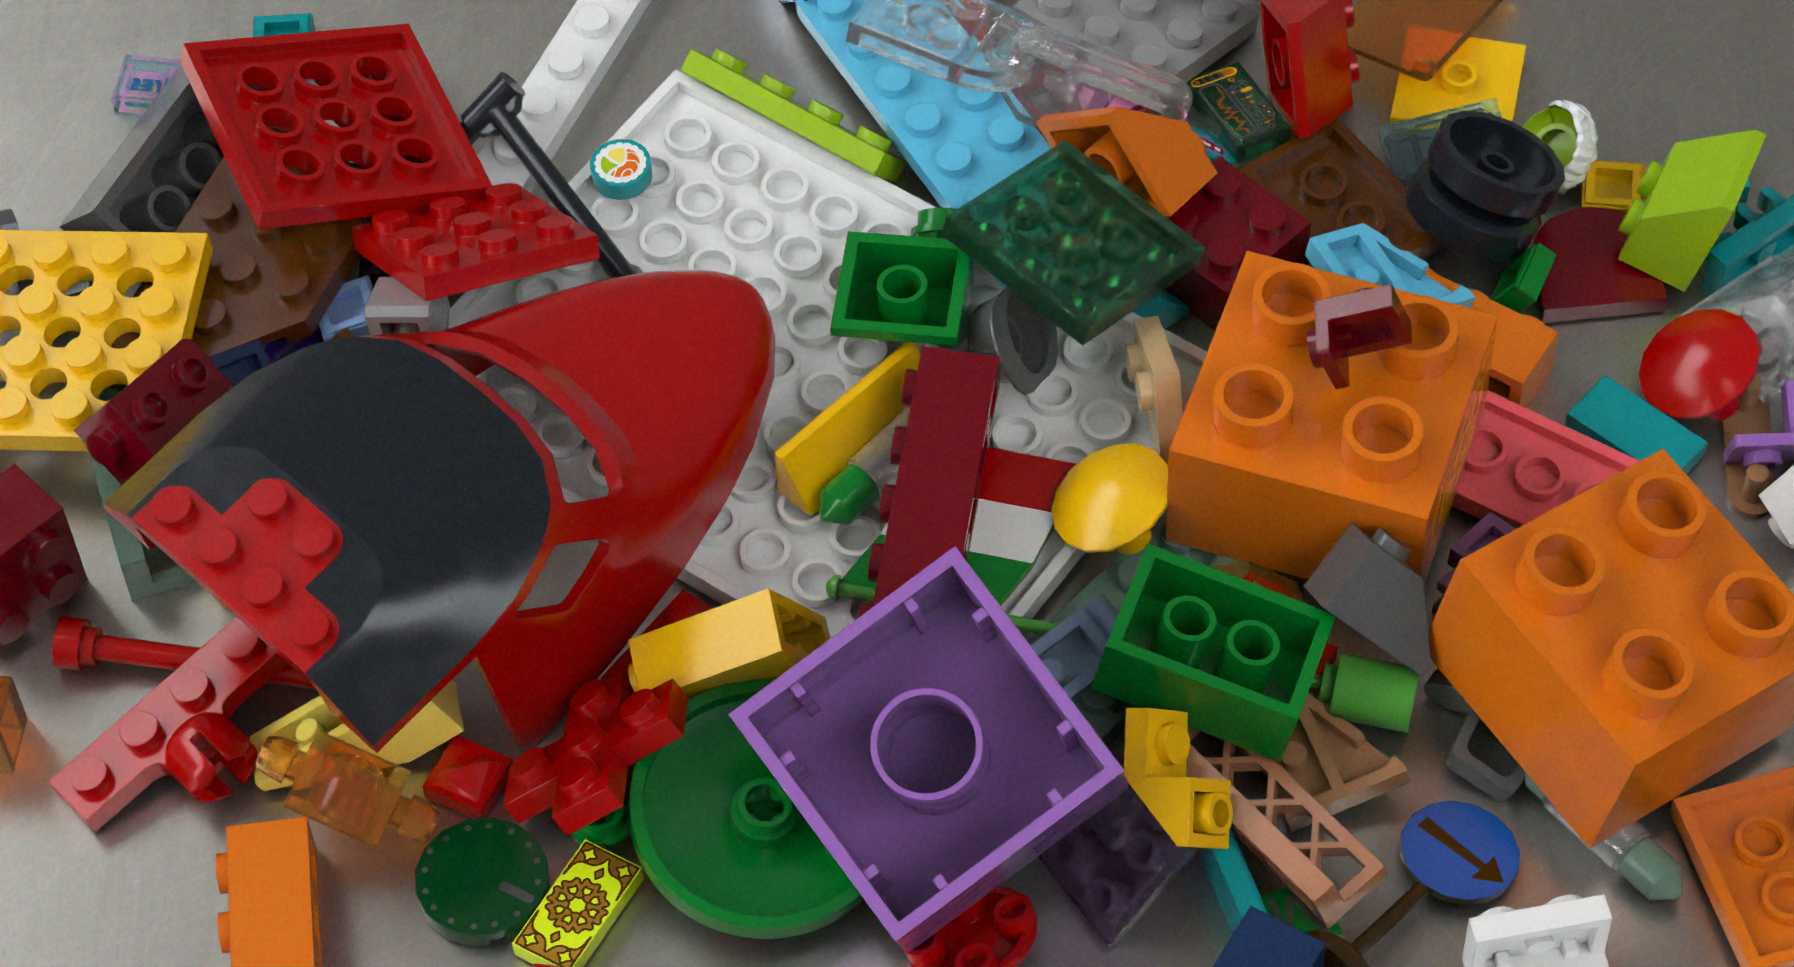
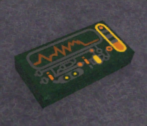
(1238, 112)

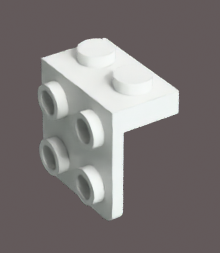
(1558, 934)

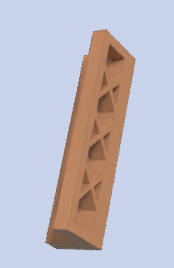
(1276, 852)

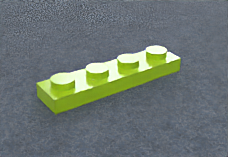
(816, 123)

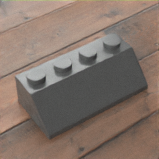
(154, 170)

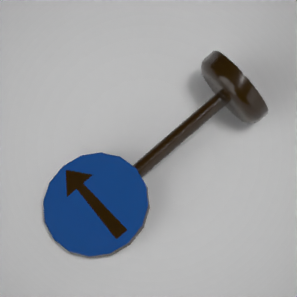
(1449, 853)

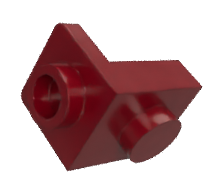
(1354, 326)

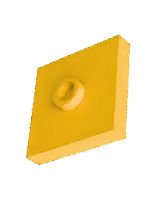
(1473, 74)

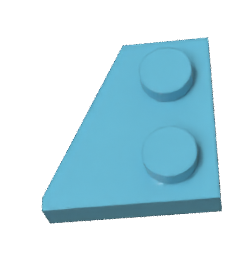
(1371, 257)

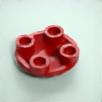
(1700, 365)
(988, 934)

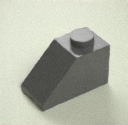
(1376, 594)

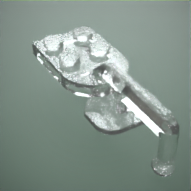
(1002, 50)

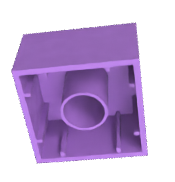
(930, 750)

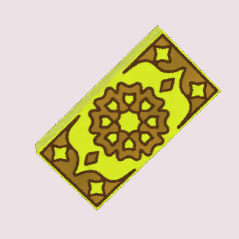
(578, 908)

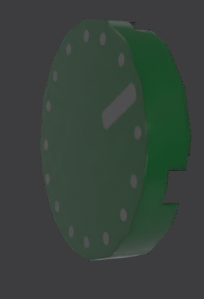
(481, 880)

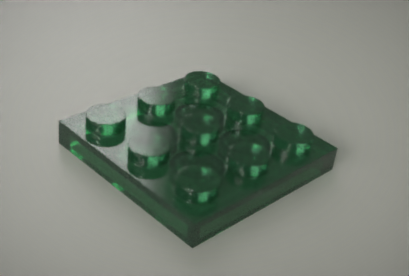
(1073, 242)

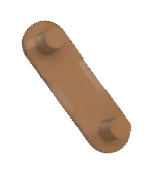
(1744, 485)

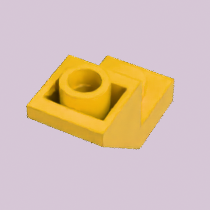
(1155, 760)

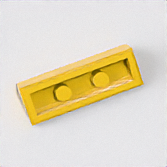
(841, 430)

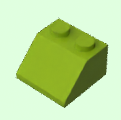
(1687, 204)

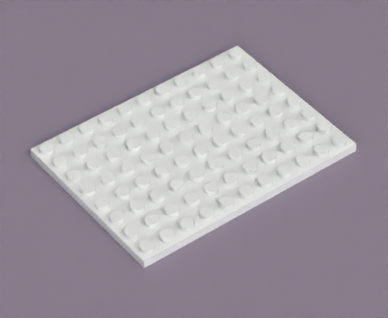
(777, 212)

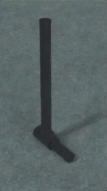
(495, 114)

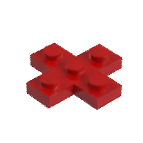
(588, 767)

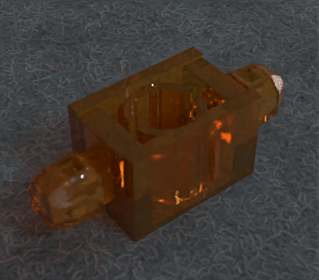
(347, 788)

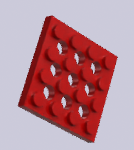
(334, 59)

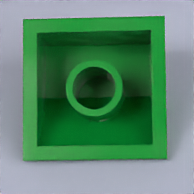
(903, 289)

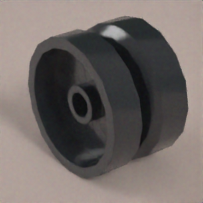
(1484, 186)

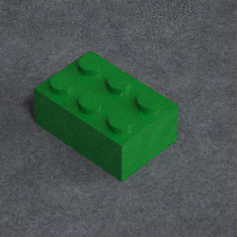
(1214, 650)

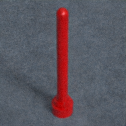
(80, 645)

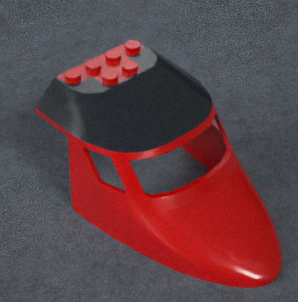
(397, 510)

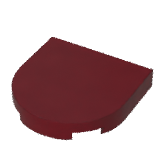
(1586, 272)

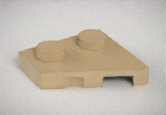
(1156, 381)

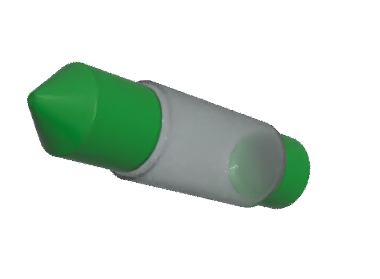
(862, 478)

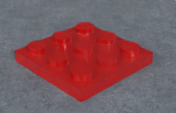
(473, 241)

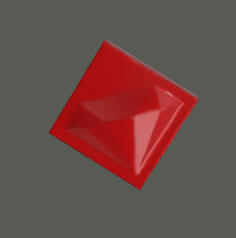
(468, 778)

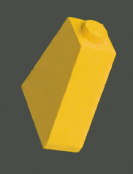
(728, 644)

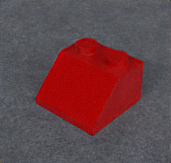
(1309, 60)

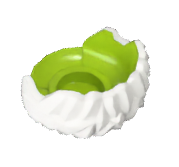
(1571, 135)

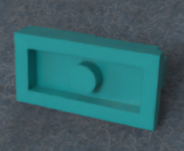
(1753, 242)

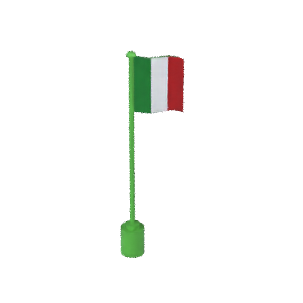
(1012, 531)

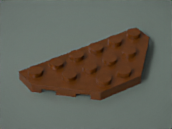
(261, 279)

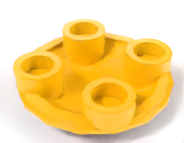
(1112, 499)

